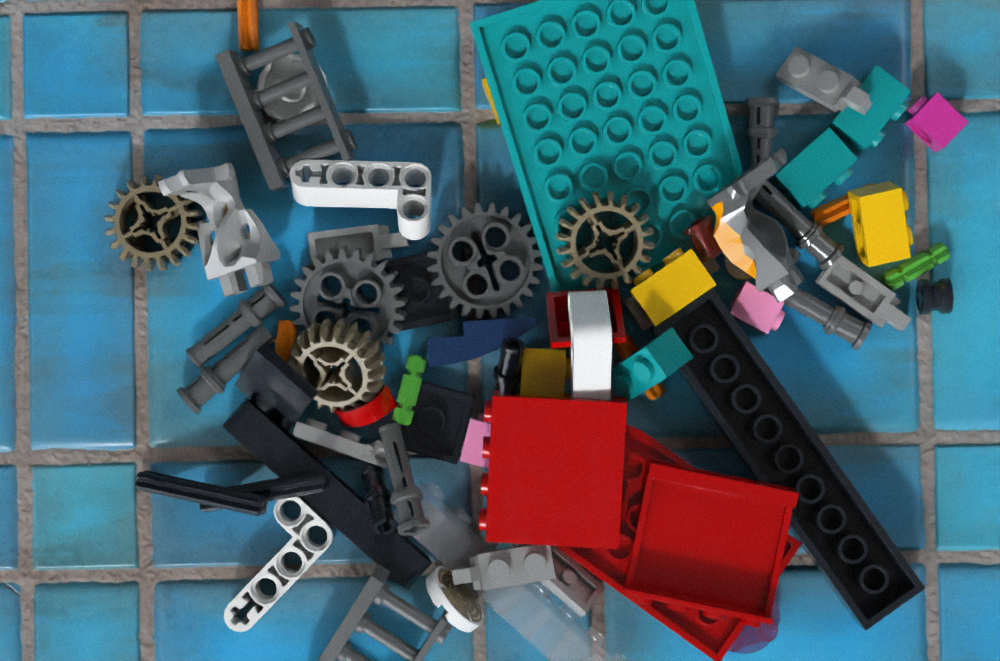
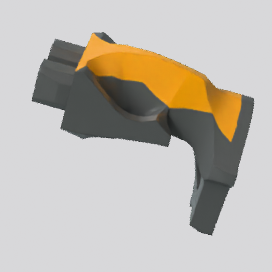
(753, 238)

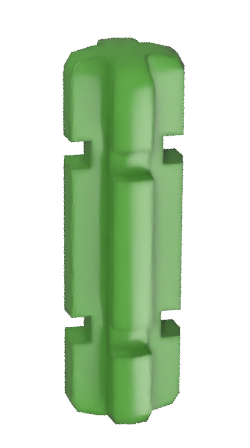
(915, 266)
(409, 389)

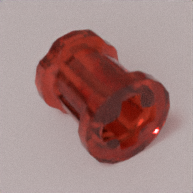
(702, 236)

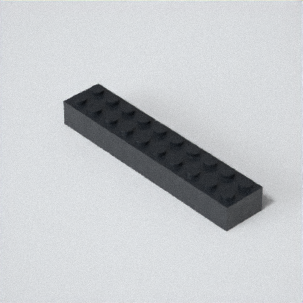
(786, 451)

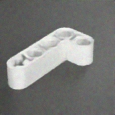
(309, 189)
(590, 344)
(276, 567)

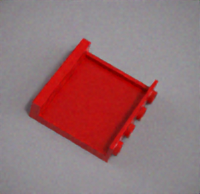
(553, 470)
(710, 543)

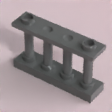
(251, 102)
(359, 621)

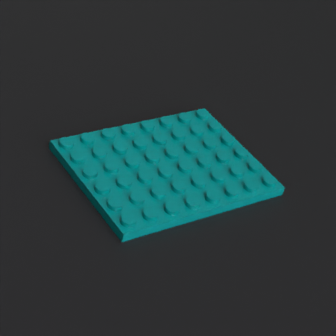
(606, 104)

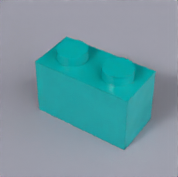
(888, 102)
(814, 169)
(649, 364)

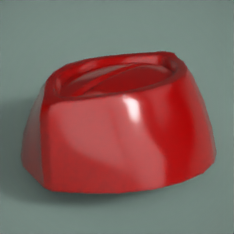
(370, 412)

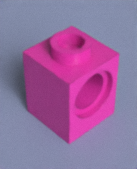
(935, 121)

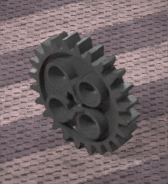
(514, 248)
(352, 273)

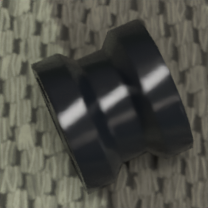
(934, 296)

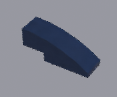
(478, 340)

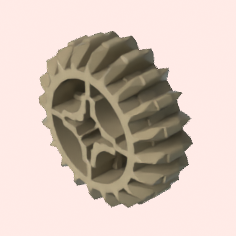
(620, 232)
(126, 238)
(329, 346)

